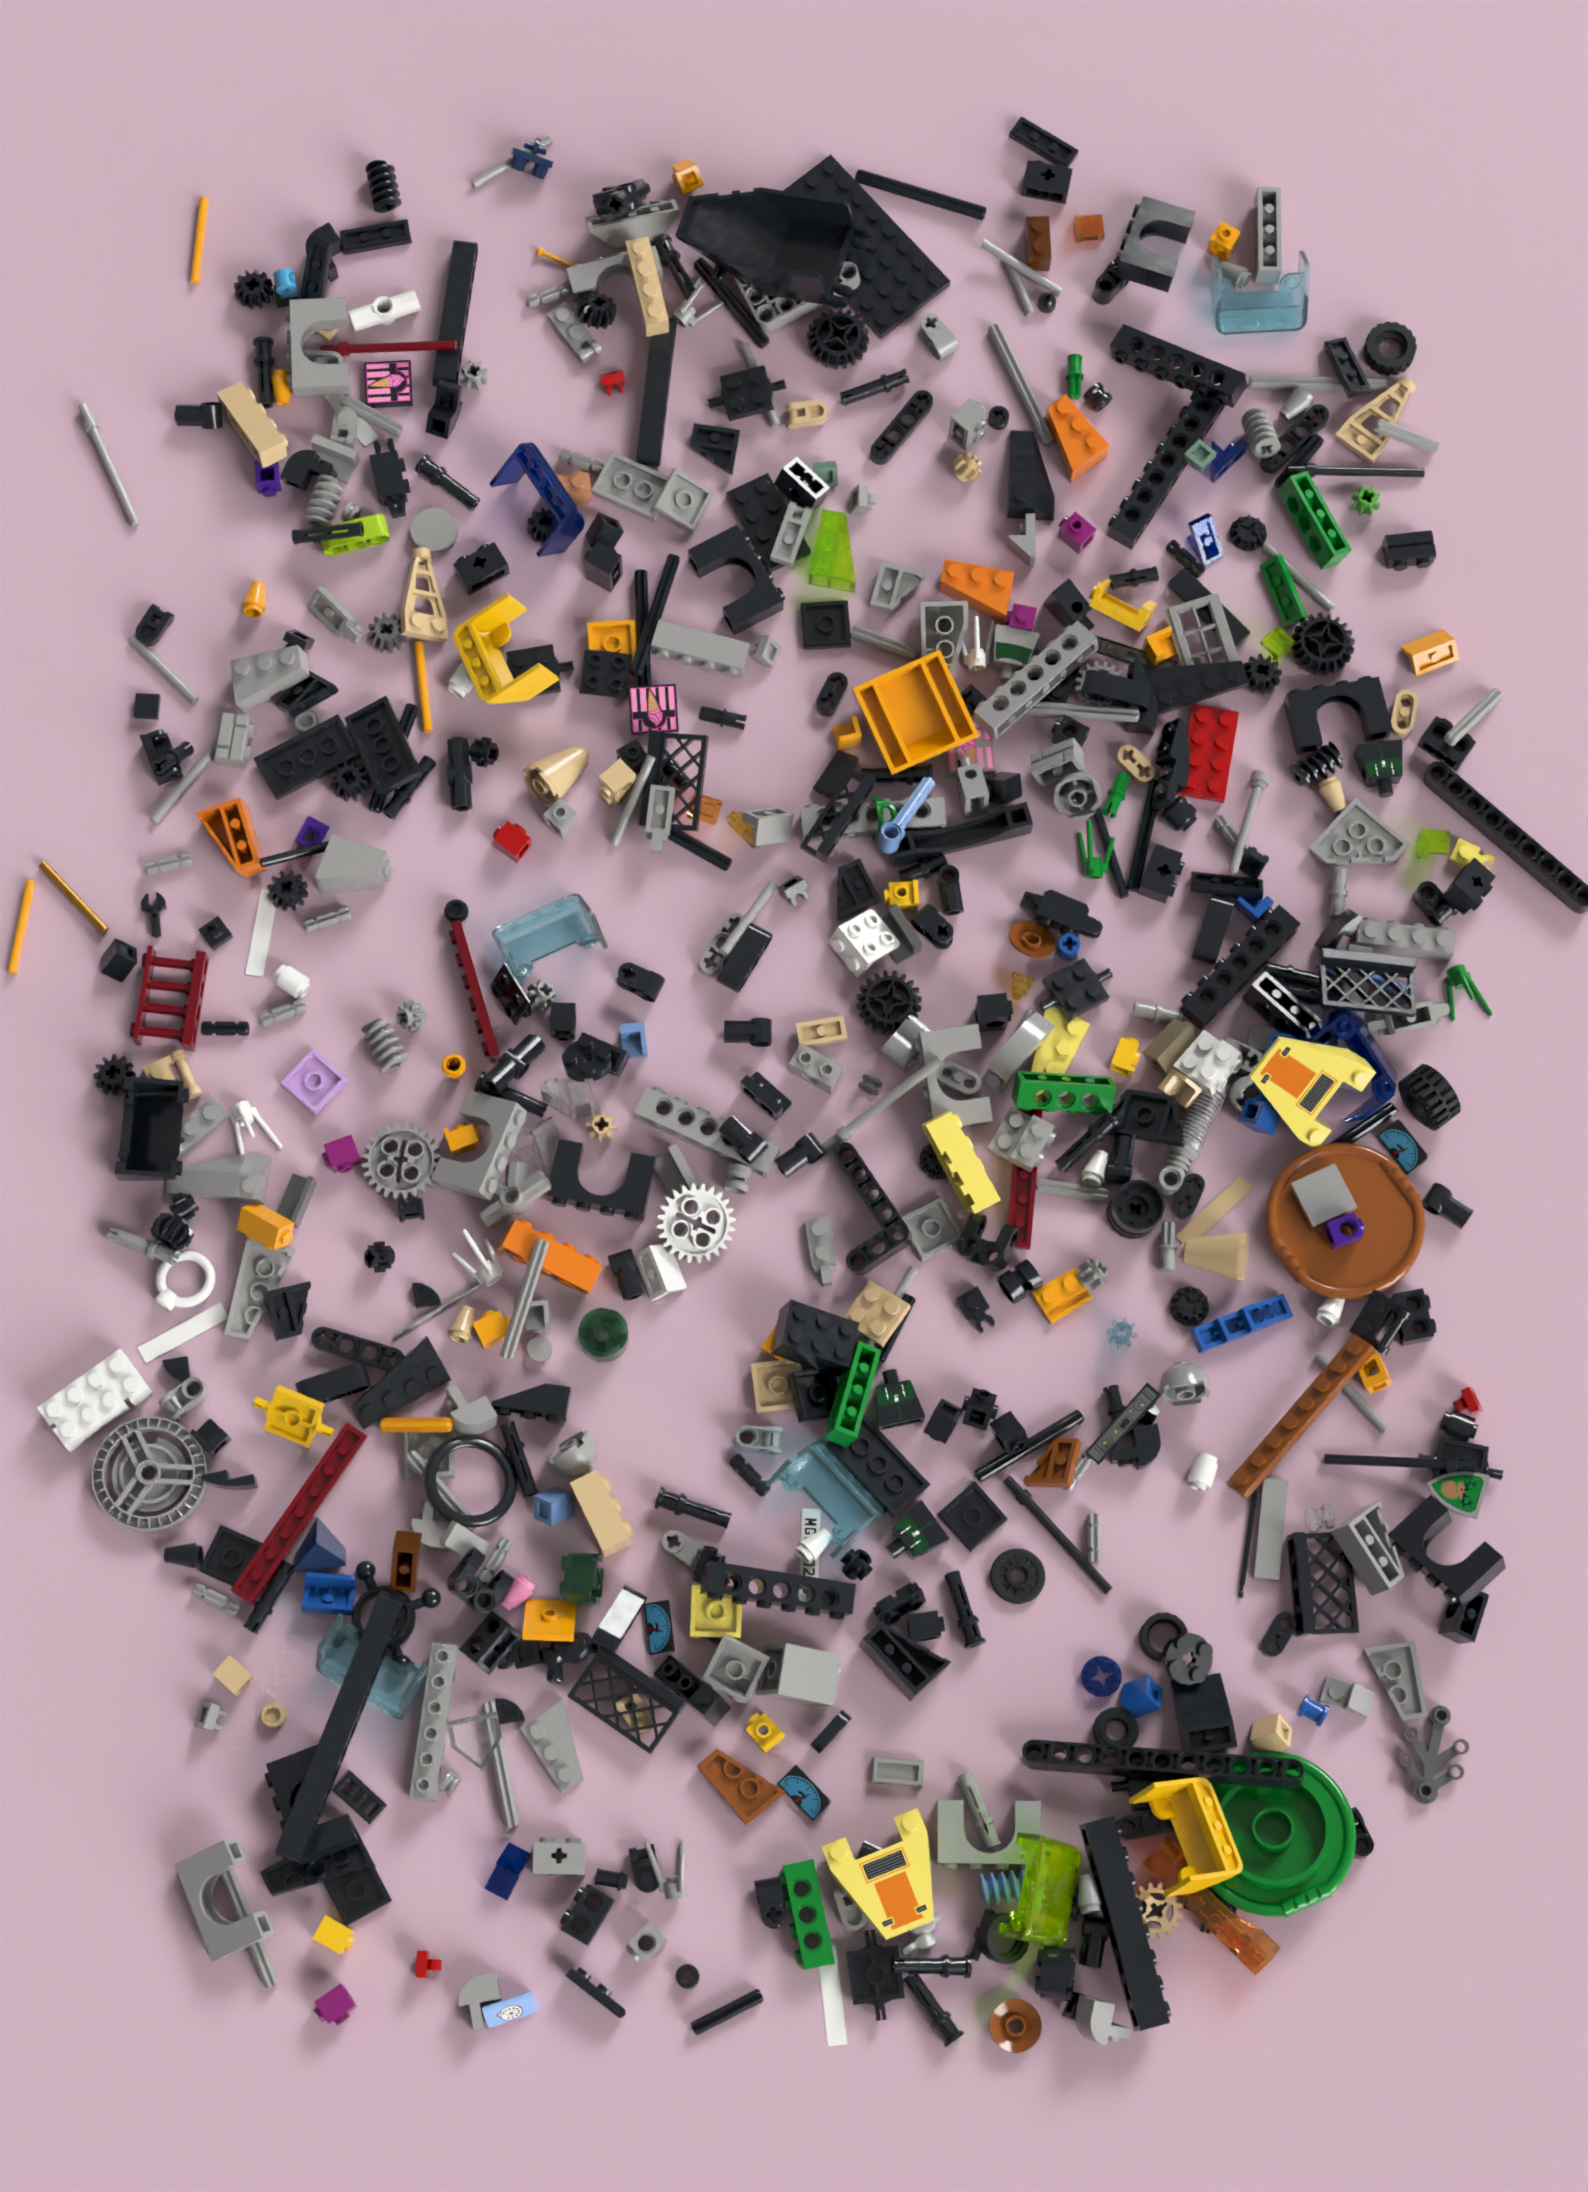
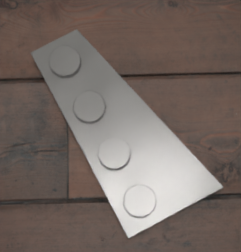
(258, 1273)

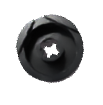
(1056, 1973)

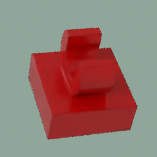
(612, 378)
(1469, 1401)
(425, 1964)

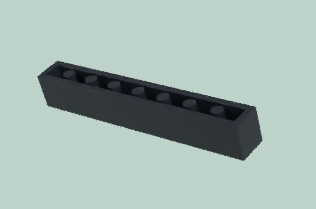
(1124, 1924)

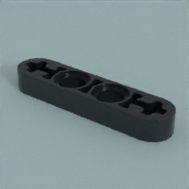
(904, 429)
(1295, 439)
(356, 1353)

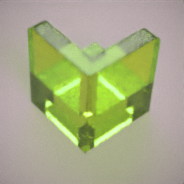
(1277, 643)
(1432, 842)

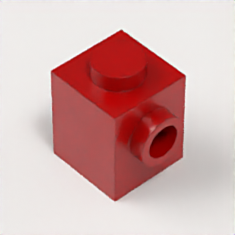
(512, 840)

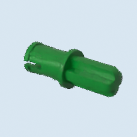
(1074, 376)
(1116, 794)

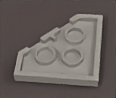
(1358, 839)

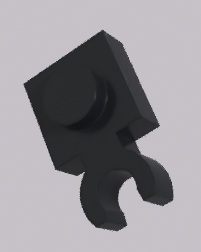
(974, 1306)
(524, 1655)

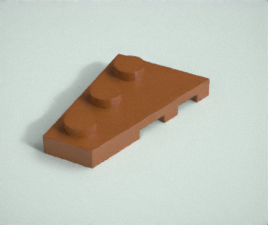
(738, 1786)

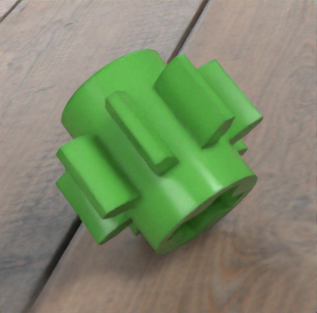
(1362, 498)

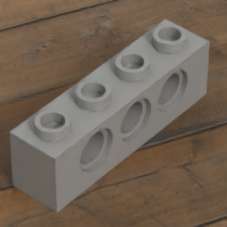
(1267, 235)

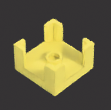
(714, 1618)

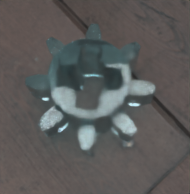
(1120, 1340)

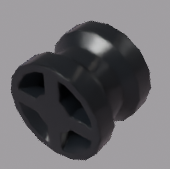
(1097, 397)

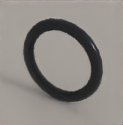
(492, 1449)

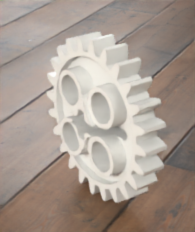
(705, 1202)

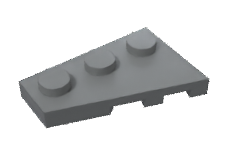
(1401, 1677)
(554, 1745)

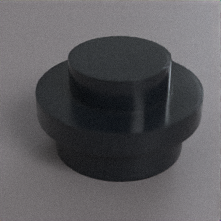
(456, 910)

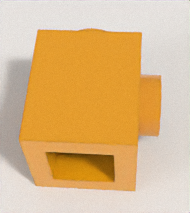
(491, 1328)

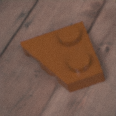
(1056, 1465)

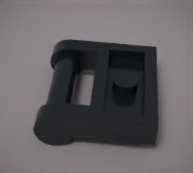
(1374, 1317)

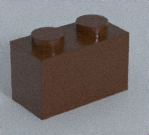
(1037, 243)
(405, 1561)

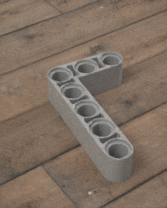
(799, 308)

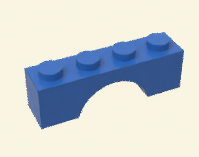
(1258, 1111)

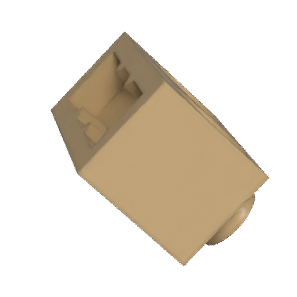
(616, 784)

